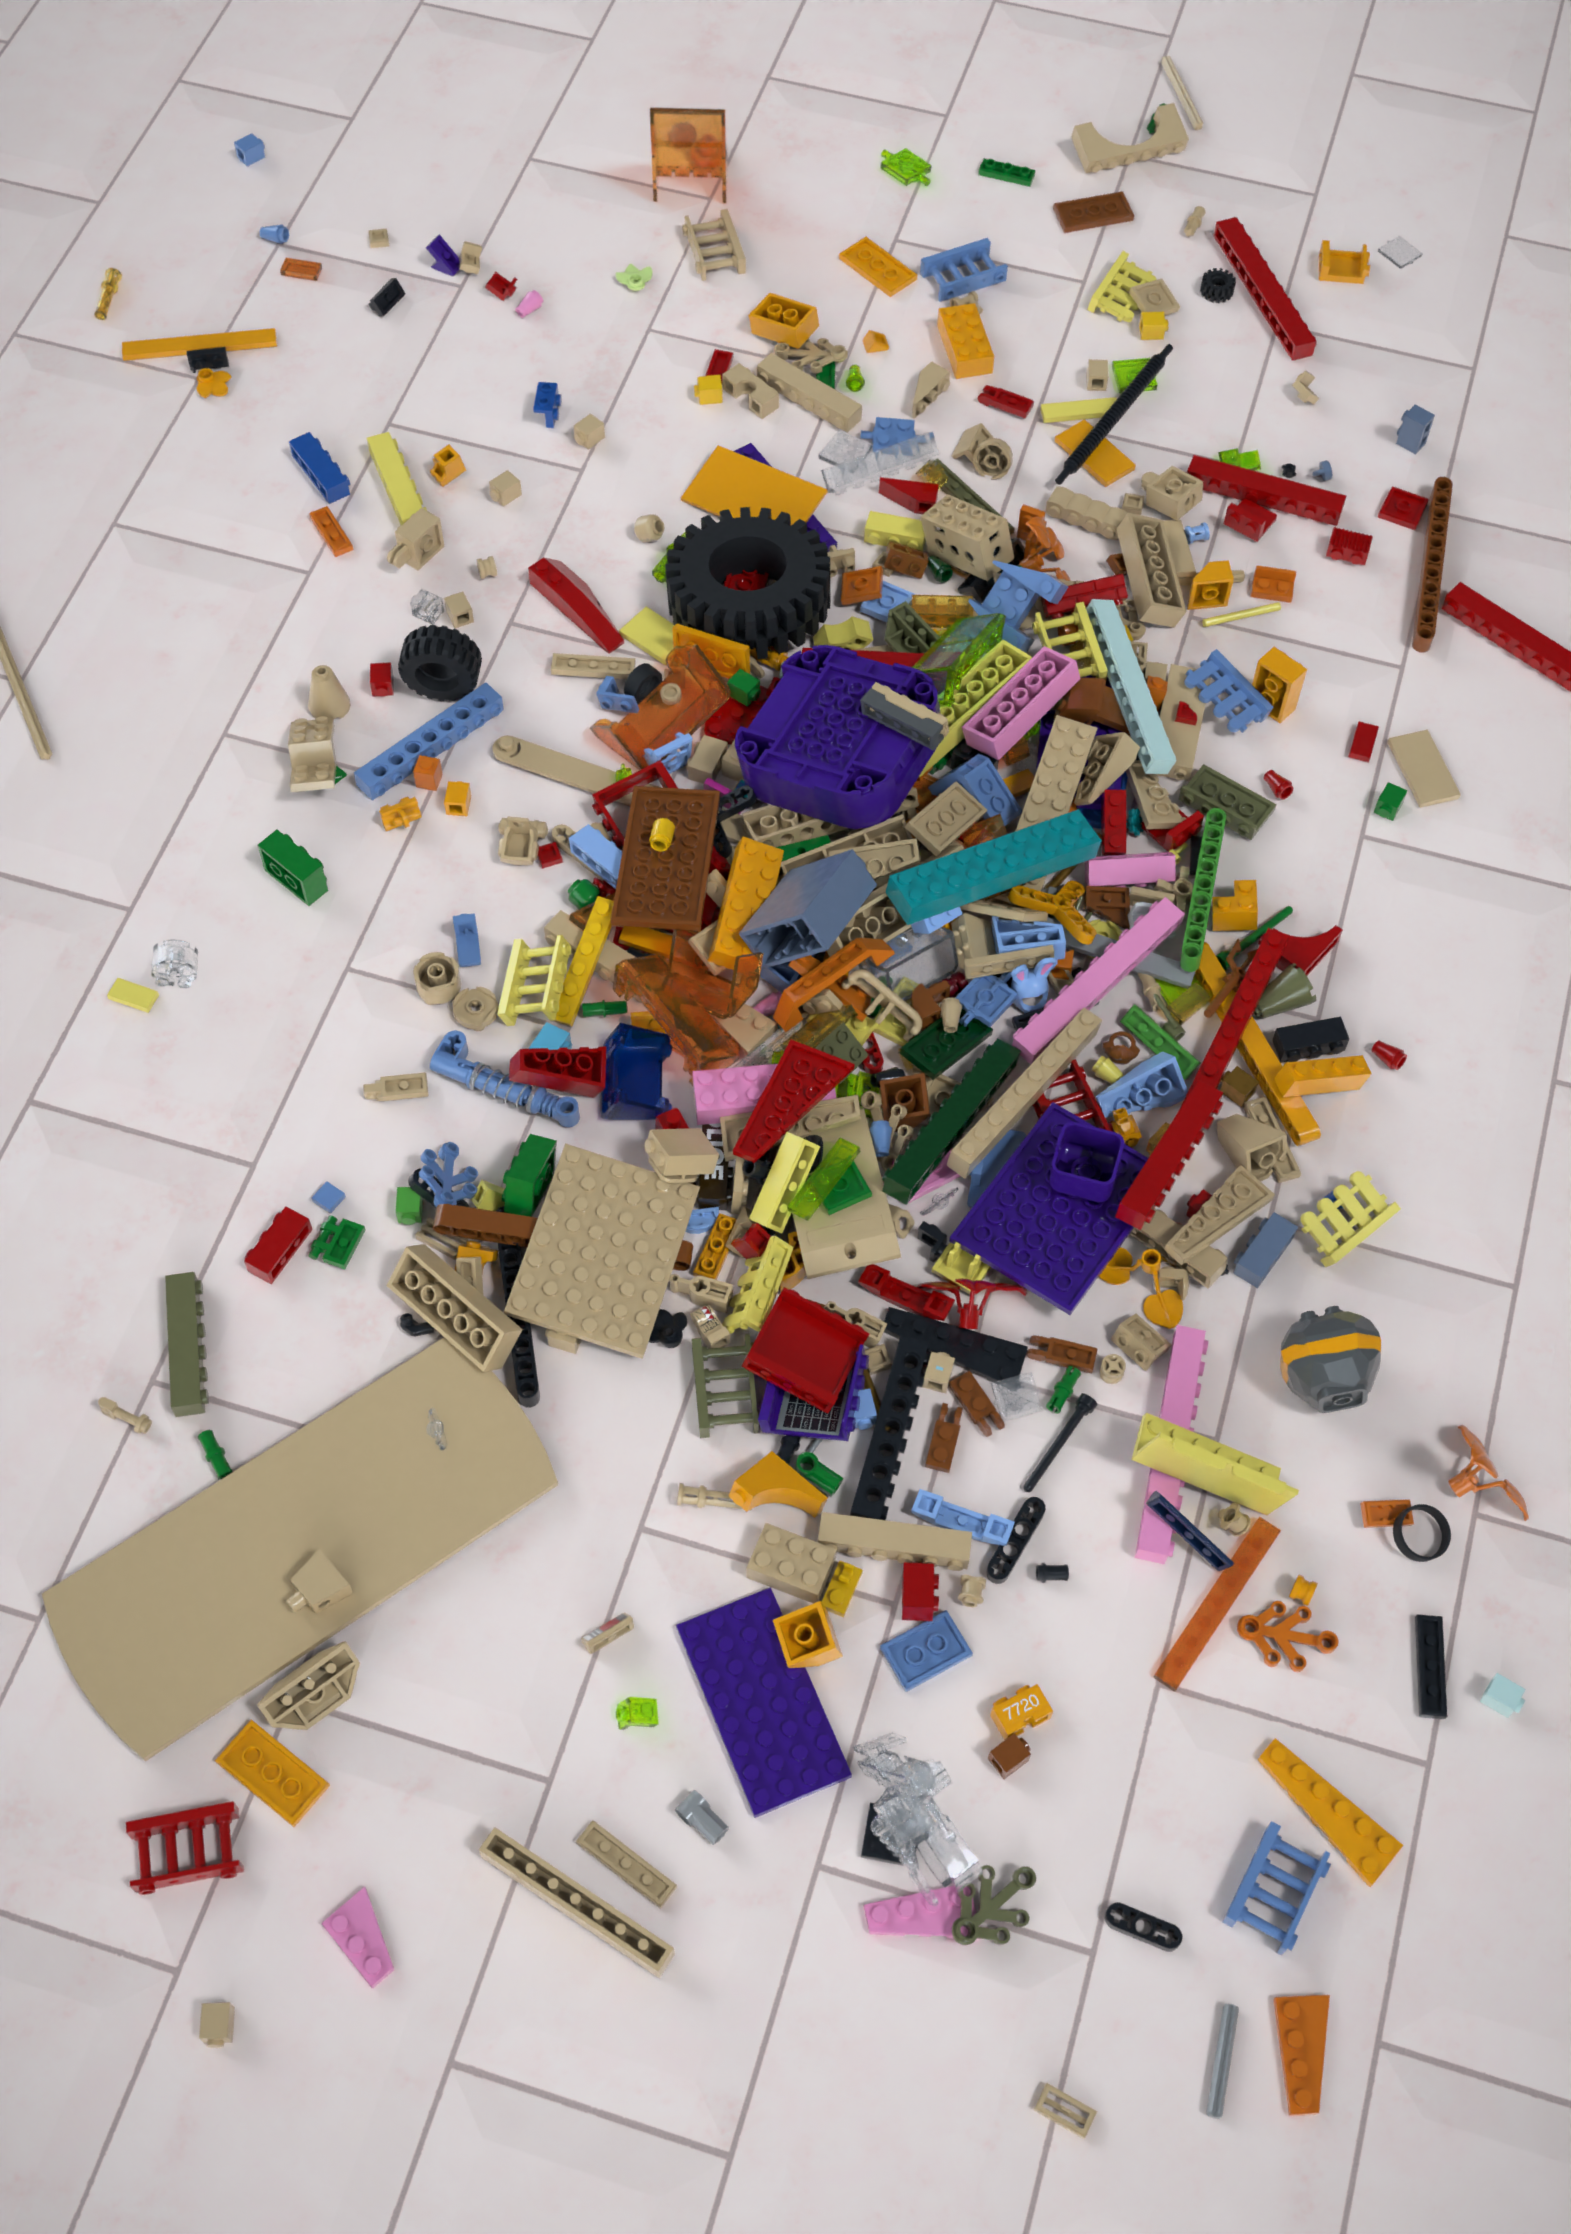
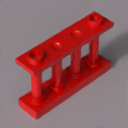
(1084, 1092)
(168, 1826)

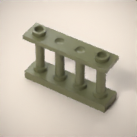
(706, 1398)

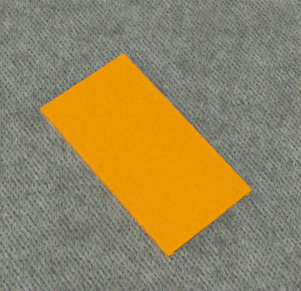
(738, 481)

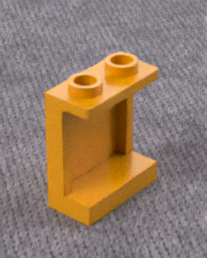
(1343, 265)

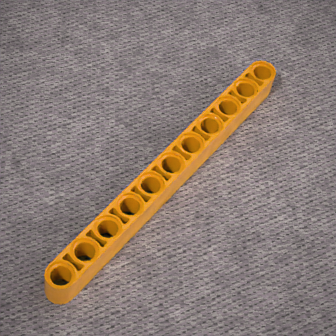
(1261, 1059)

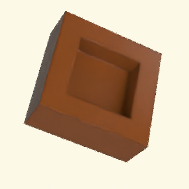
(1117, 564)

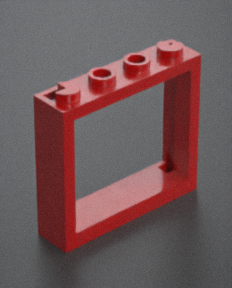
(625, 787)

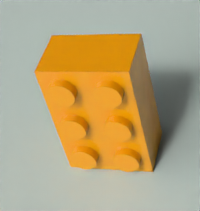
(784, 320)
(1279, 682)

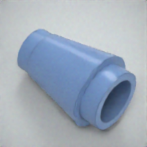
(275, 233)
(881, 1137)

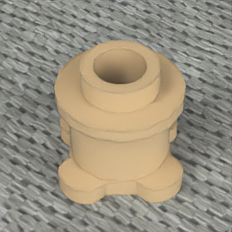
(1234, 1520)
(971, 1590)

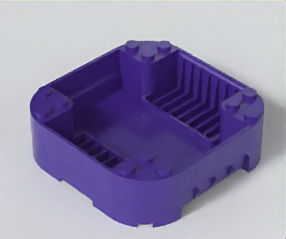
(820, 752)

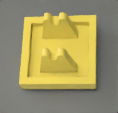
(959, 1264)

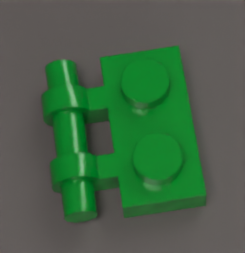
(342, 1245)

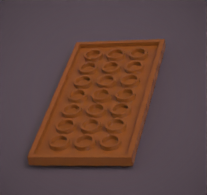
(668, 885)

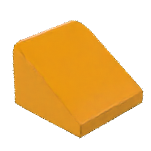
(875, 342)

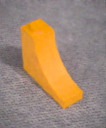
(776, 1482)

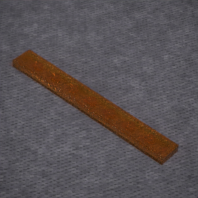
(1216, 1604)

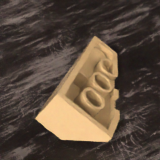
(1106, 763)

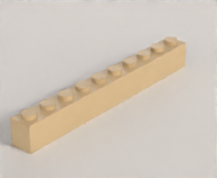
(1023, 1093)

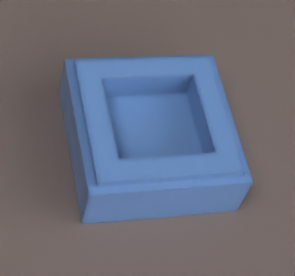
(328, 1197)

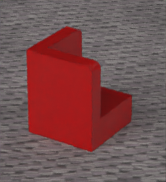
(753, 1242)

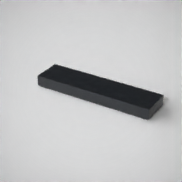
(1430, 1666)

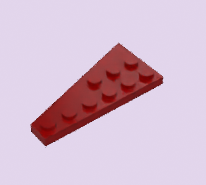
(793, 1090)

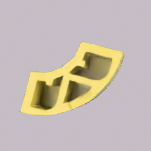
(850, 635)

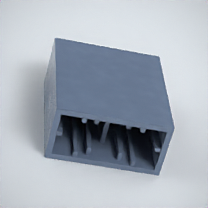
(808, 909)

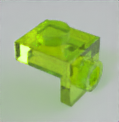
(637, 1712)

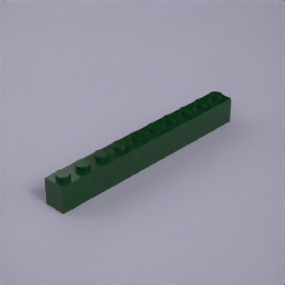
(950, 1122)

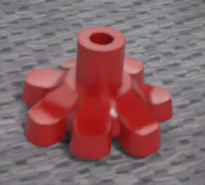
(604, 887)

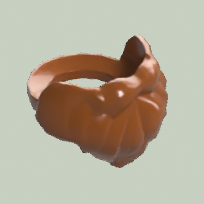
(1120, 1053)

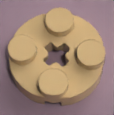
(475, 1019)

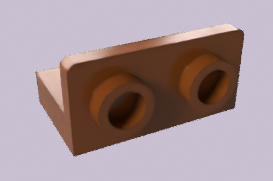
(906, 560)

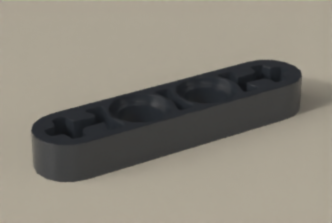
(1016, 1540)

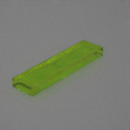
(823, 1179)

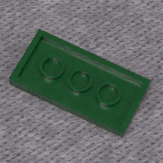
(937, 1050)

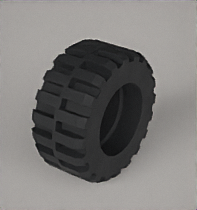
(440, 663)

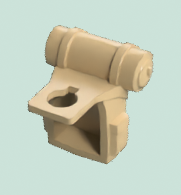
(520, 840)

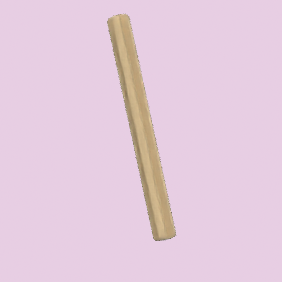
(1182, 93)

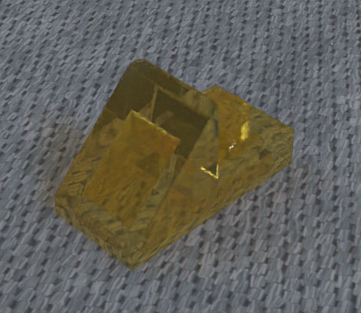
(932, 473)

